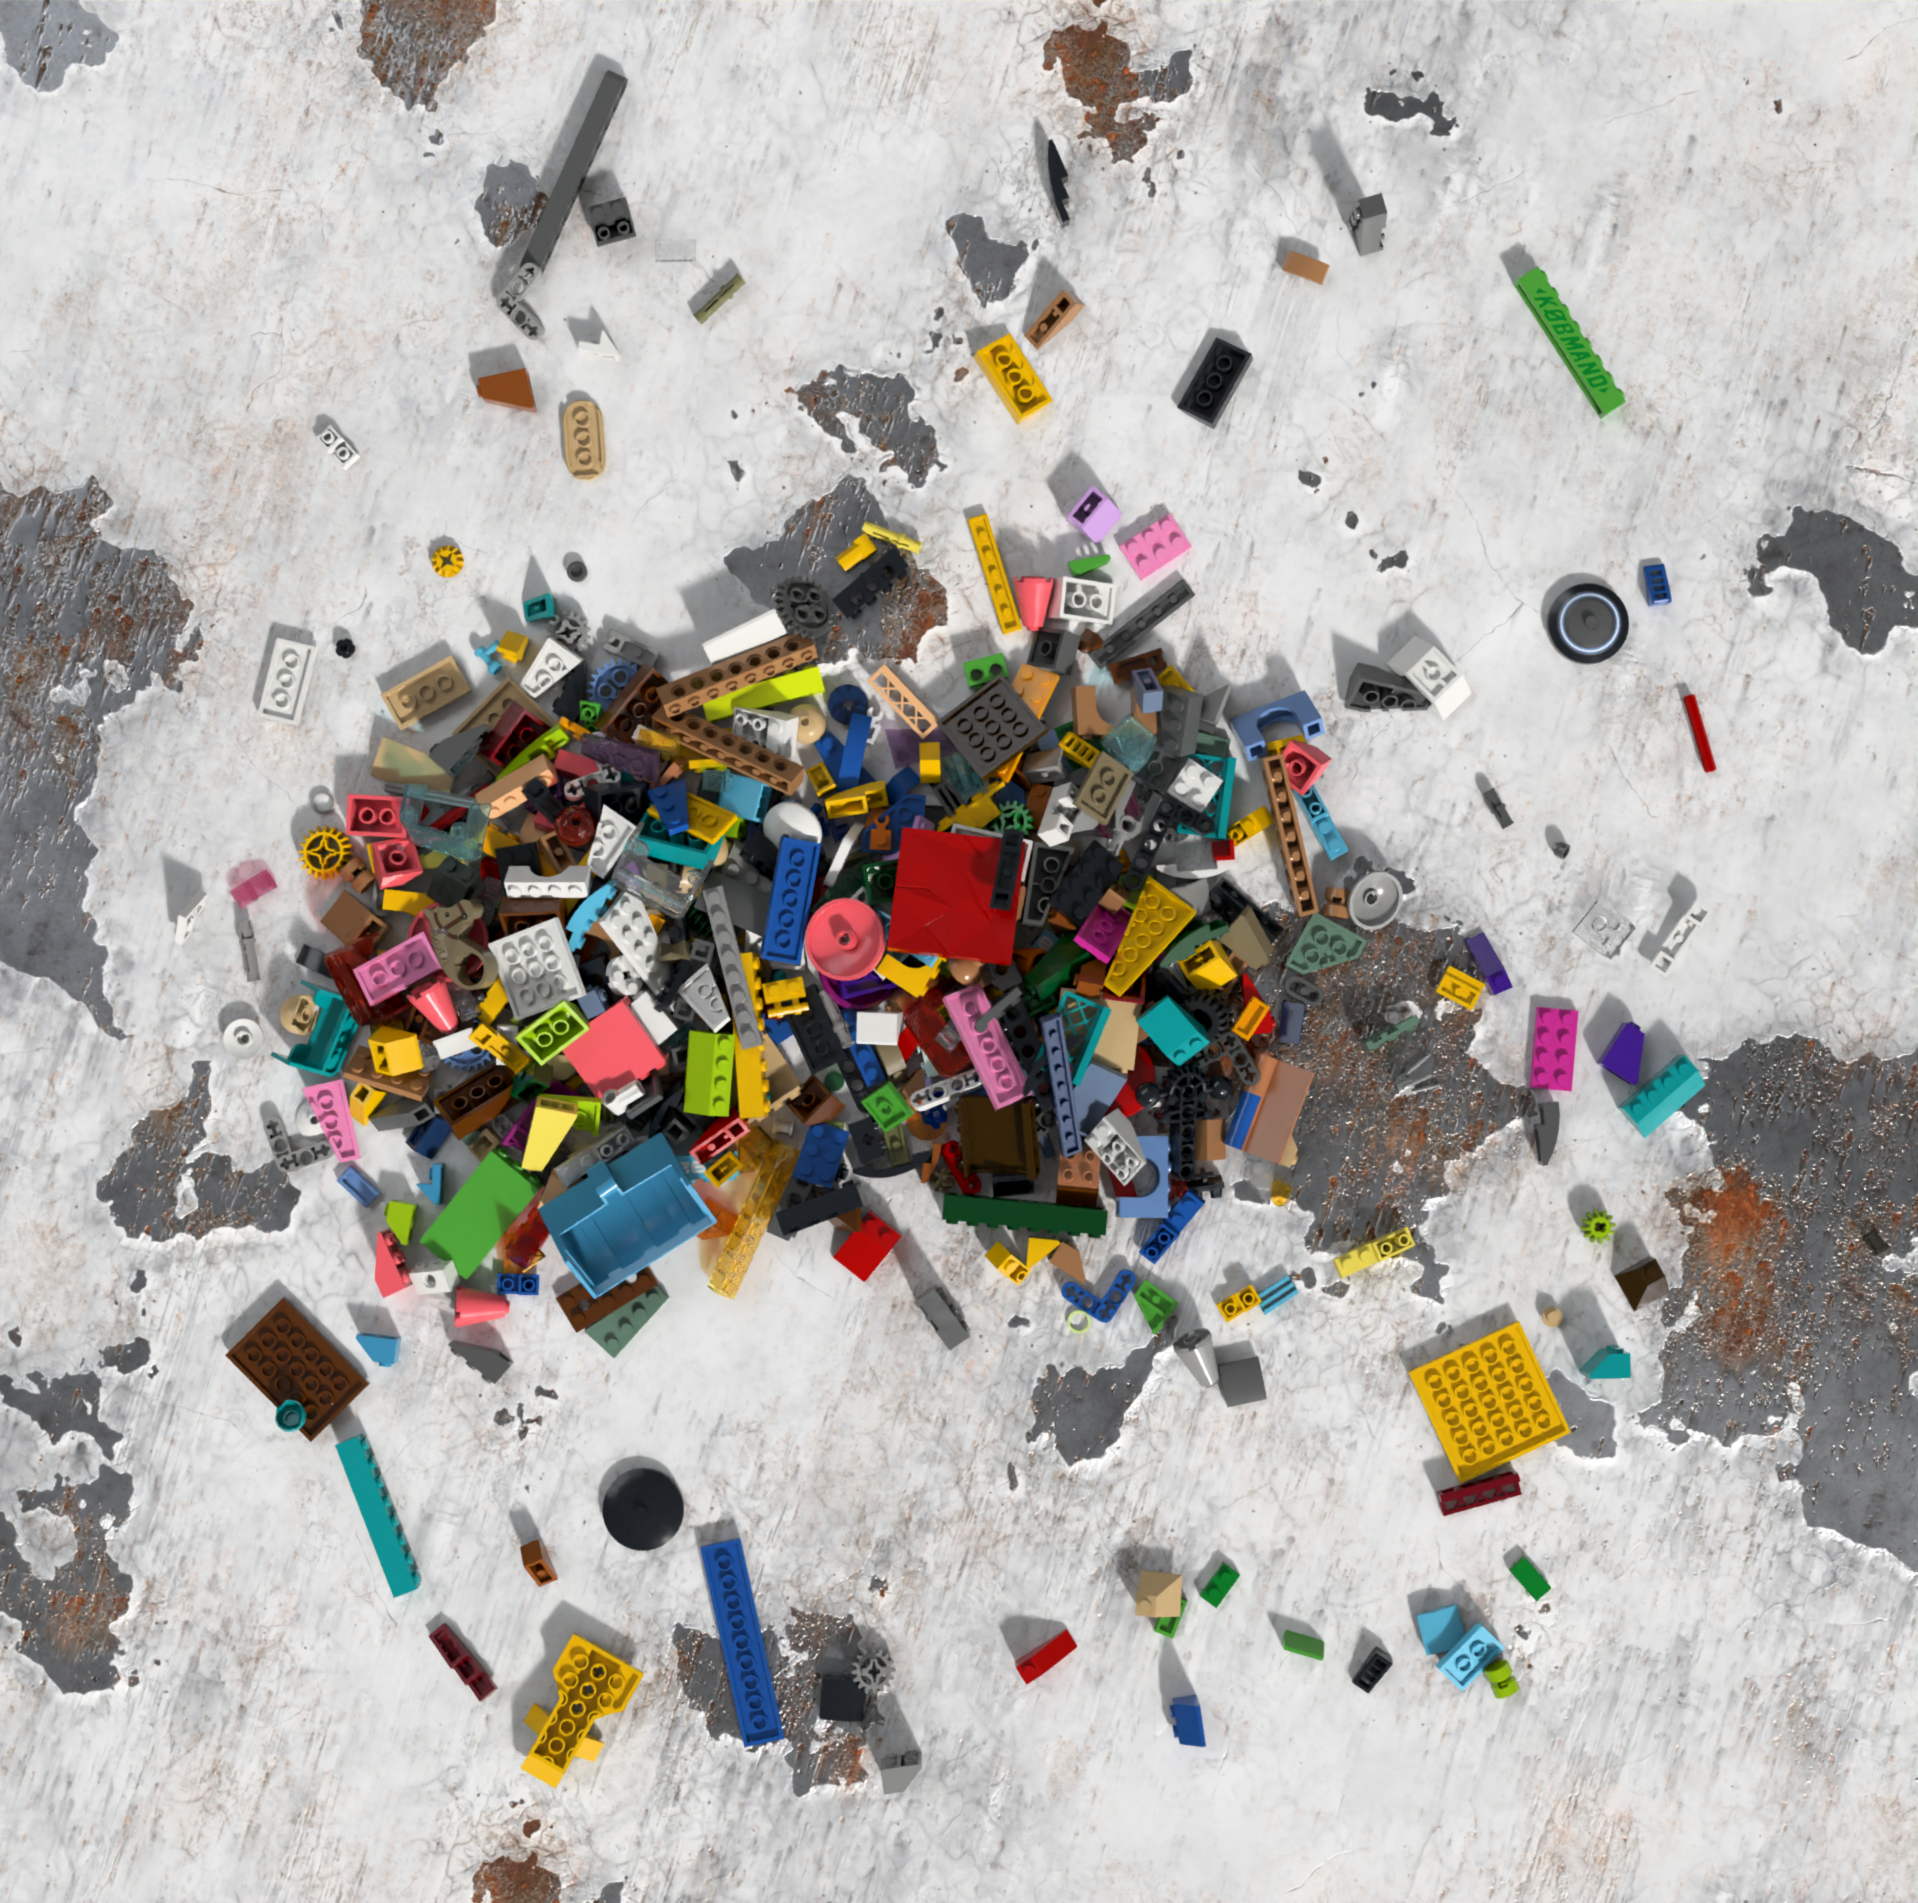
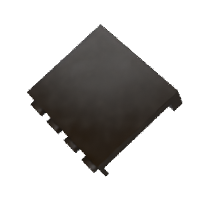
(998, 1139)

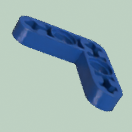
(1099, 1303)

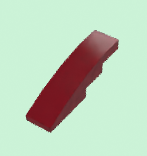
(463, 1662)

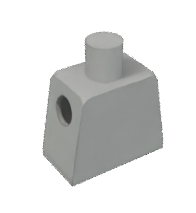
(1196, 895)

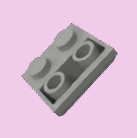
(899, 1771)

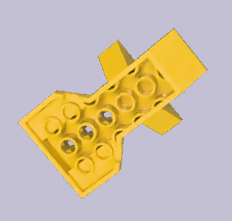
(564, 1730)

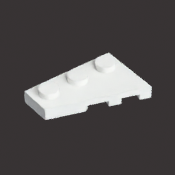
(609, 841)

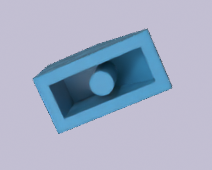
(380, 1347)

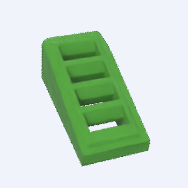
(1083, 566)

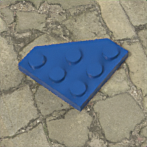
(900, 815)

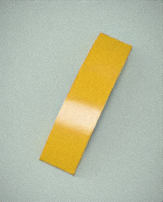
(500, 1047)

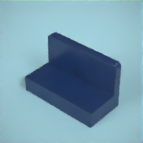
(428, 1137)

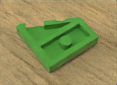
(1154, 1305)

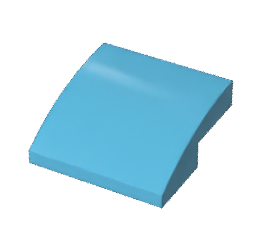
(1440, 1628)

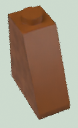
(508, 390)

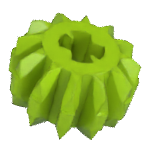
(1605, 1226)

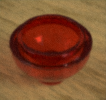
(572, 834)

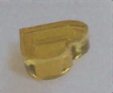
(1280, 1193)

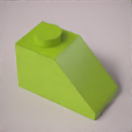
(401, 1219)

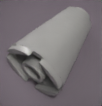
(1198, 1356)

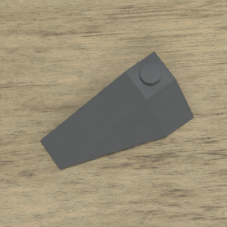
(1378, 689)

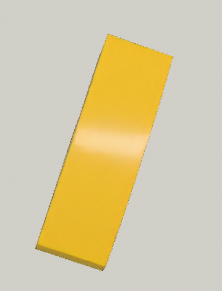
(857, 800)

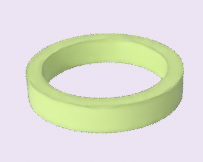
(1079, 1311)

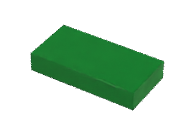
(1529, 1578)

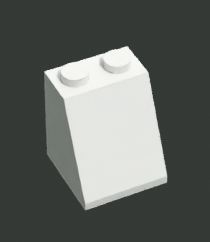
(657, 1024)

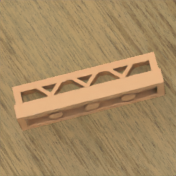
(909, 695)

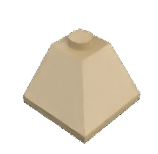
(1159, 1594)

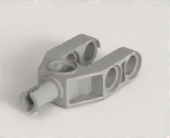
(1133, 826)

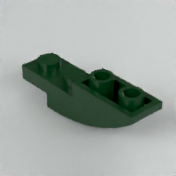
(1191, 935)

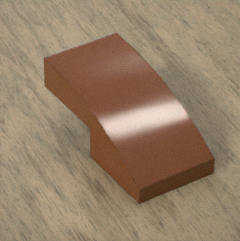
(928, 1167)

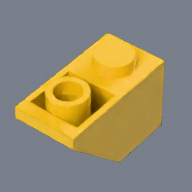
(513, 647)
(1250, 825)
(365, 1101)
(1007, 1263)

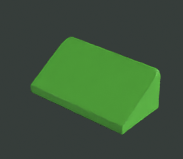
(1303, 1645)

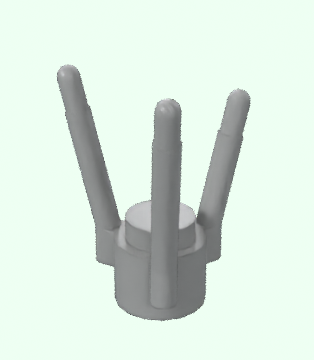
(1406, 1085)

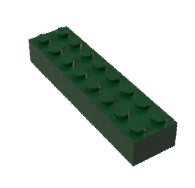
(1024, 1213)

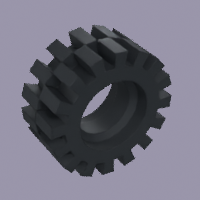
(641, 1120)

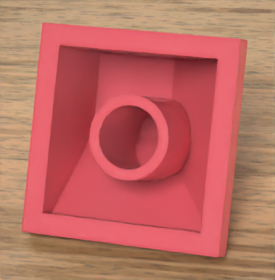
(1304, 765)
(395, 862)

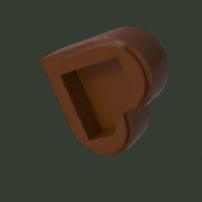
(1089, 641)

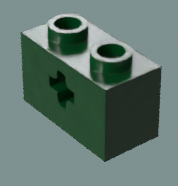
(531, 1081)

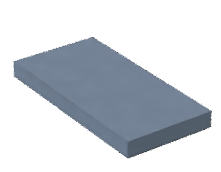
(1096, 1095)

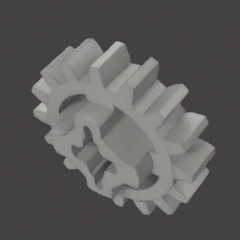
(577, 631)
(882, 1670)

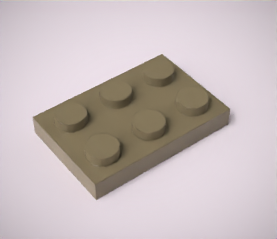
(1102, 788)

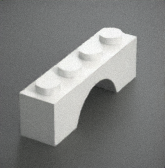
(571, 883)

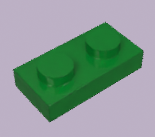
(1219, 1584)

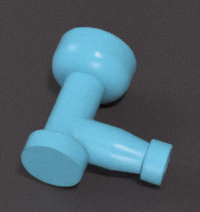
(484, 654)

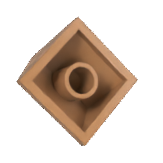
(1210, 1139)

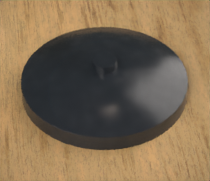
(643, 1509)

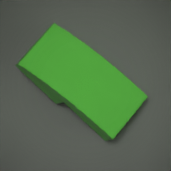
(590, 713)

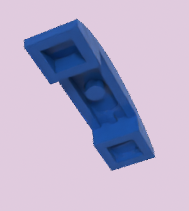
(854, 752)

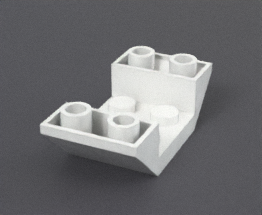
(1431, 675)

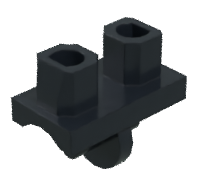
(1206, 1182)

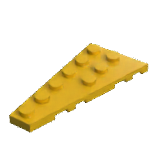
(1152, 927)

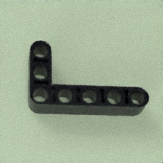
(1157, 836)

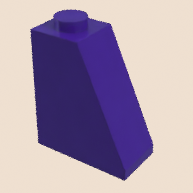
(1624, 1053)

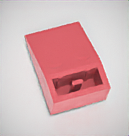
(390, 1268)

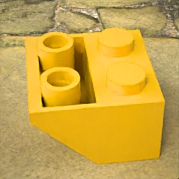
(1208, 967)
(395, 1051)

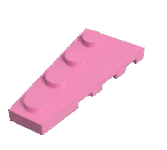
(333, 1114)

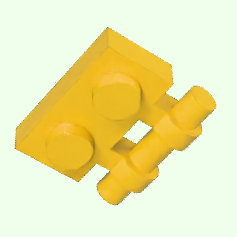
(784, 991)

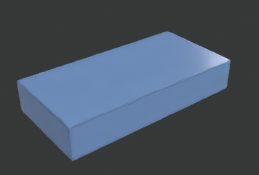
(358, 1186)

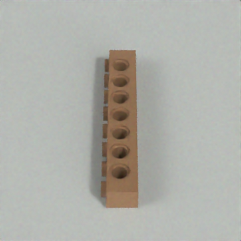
(735, 673)
(731, 750)
(1288, 834)

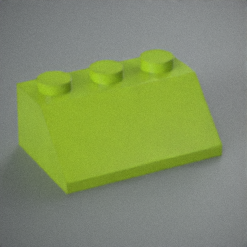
(553, 1031)

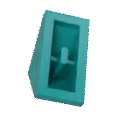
(540, 608)

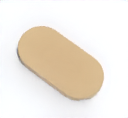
(584, 440)

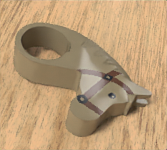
(453, 946)

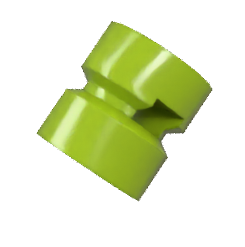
(1500, 1676)

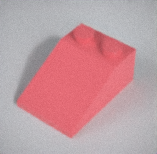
(374, 816)

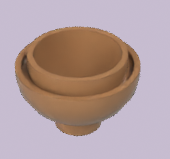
(966, 971)

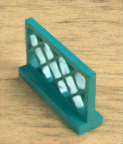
(1224, 796)
(1090, 1040)

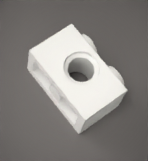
(434, 1277)

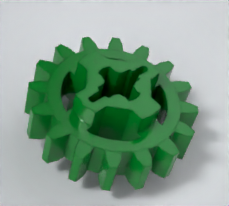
(1017, 815)

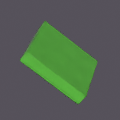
(887, 1106)

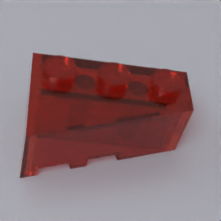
(528, 1240)

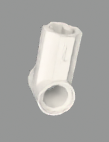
(618, 1100)

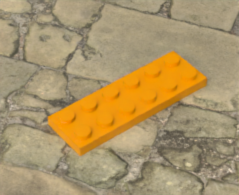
(1035, 689)

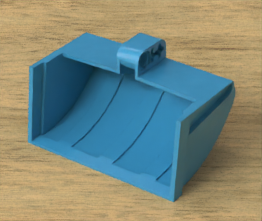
(625, 1215)

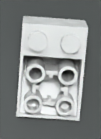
(767, 729)
(1117, 1146)

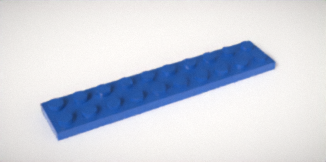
(742, 1642)

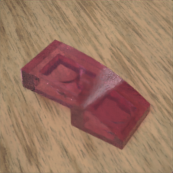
(253, 889)

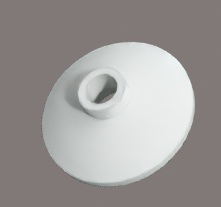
(234, 1041)
(305, 1125)

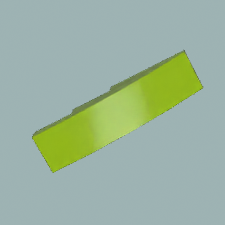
(545, 744)

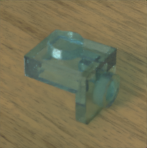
(716, 780)

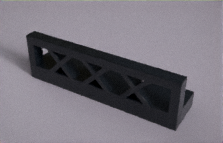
(1234, 899)

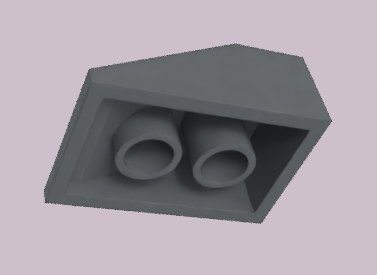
(458, 750)

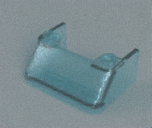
(464, 839)

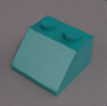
(1608, 1364)

